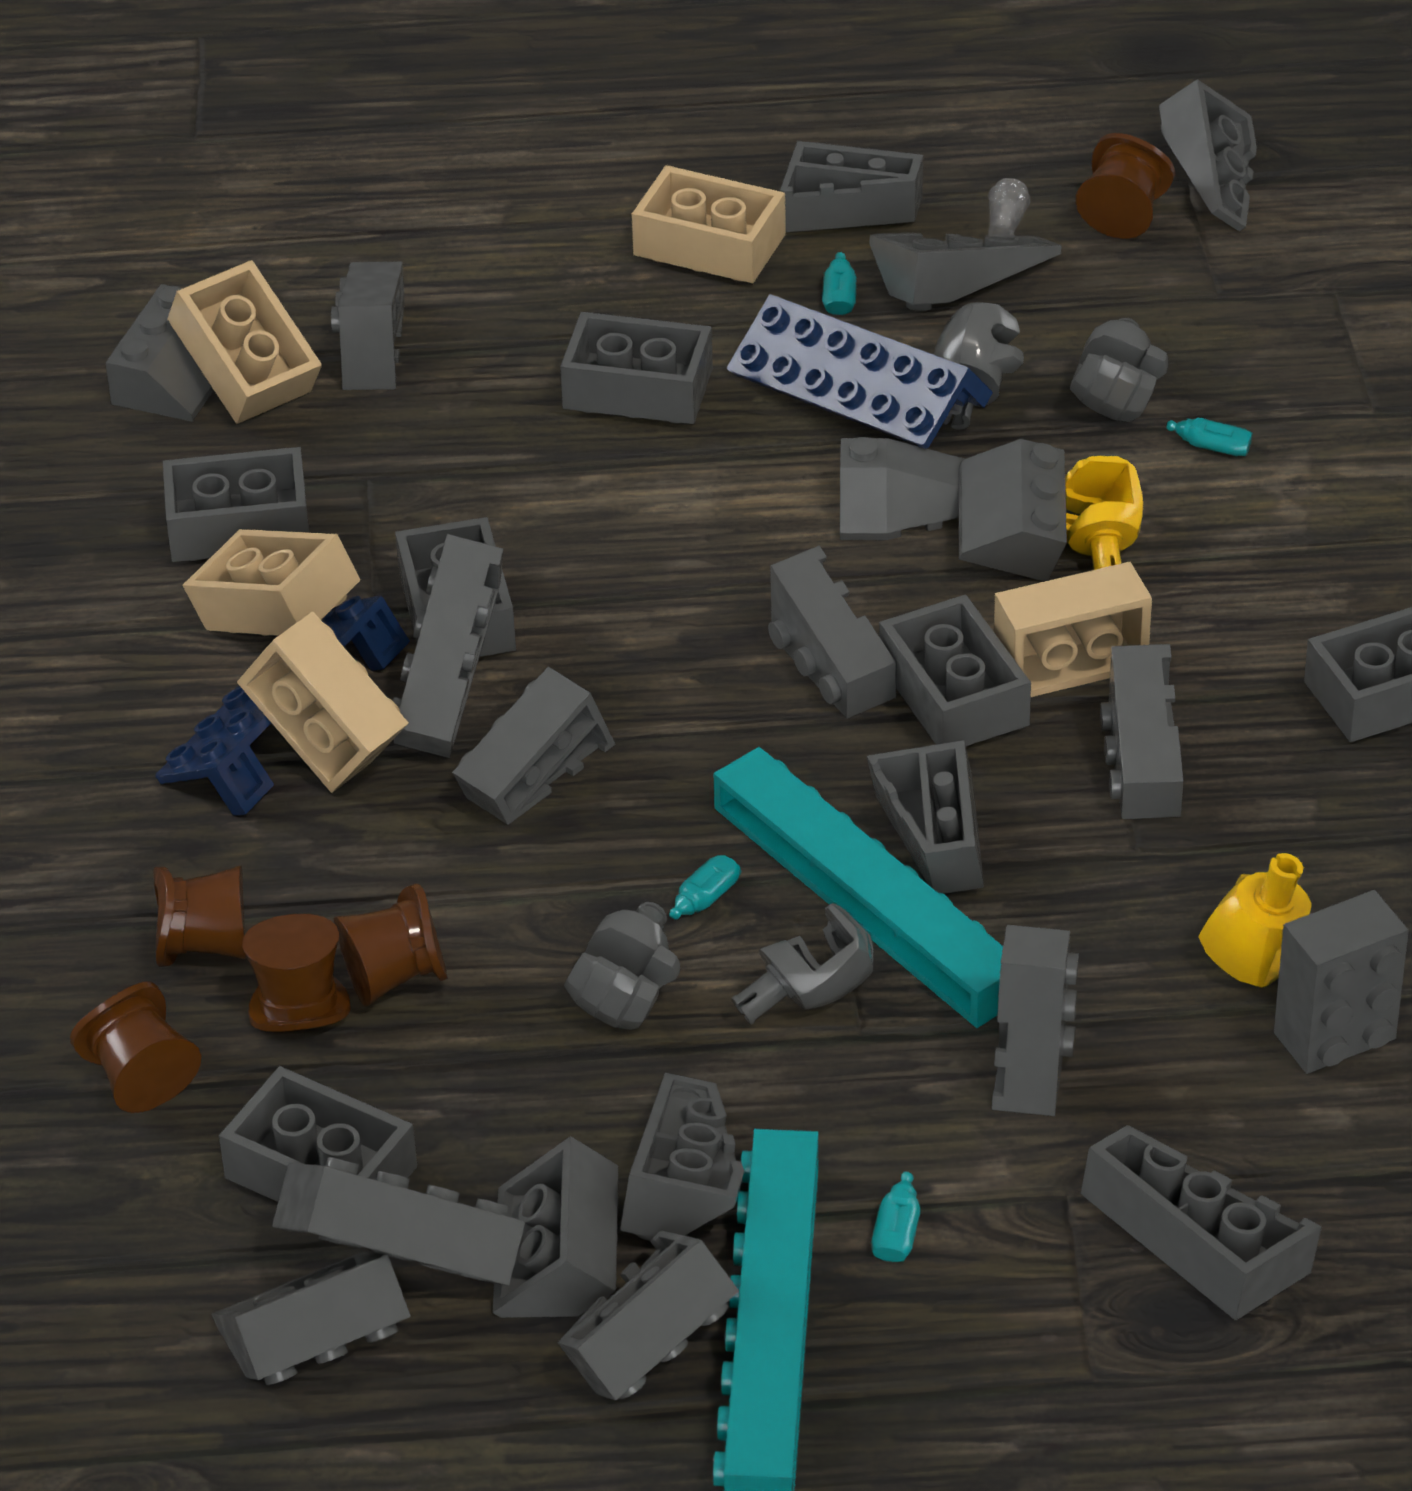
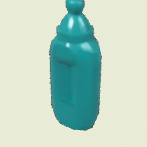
(839, 286)
(1213, 435)
(705, 886)
(896, 1222)

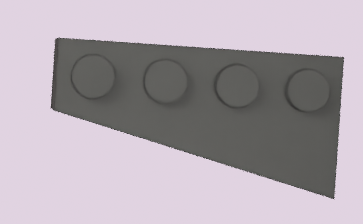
(448, 644)
(400, 1221)
(1196, 1223)

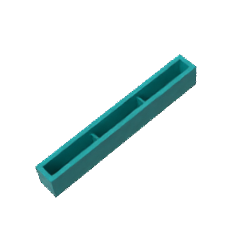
(863, 878)
(772, 1313)

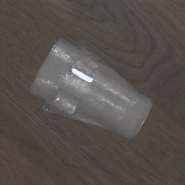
(1007, 206)

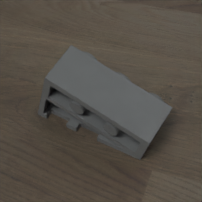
(850, 187)
(369, 319)
(826, 637)
(1142, 733)
(933, 811)
(1033, 1018)
(649, 1315)

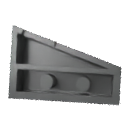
(533, 746)

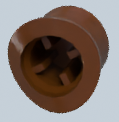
(1123, 185)
(199, 914)
(390, 945)
(295, 973)
(137, 1048)

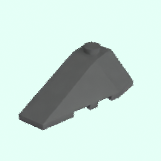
(684, 1162)

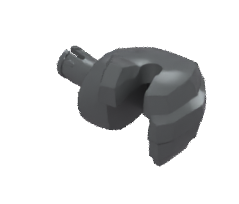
(979, 340)
(1118, 370)
(624, 967)
(798, 976)

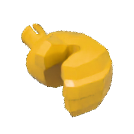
(1109, 506)
(1249, 921)

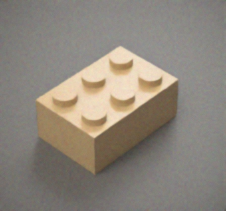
(708, 224)
(244, 341)
(270, 581)
(1067, 625)
(322, 701)

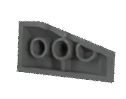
(1214, 148)
(943, 271)
(894, 488)

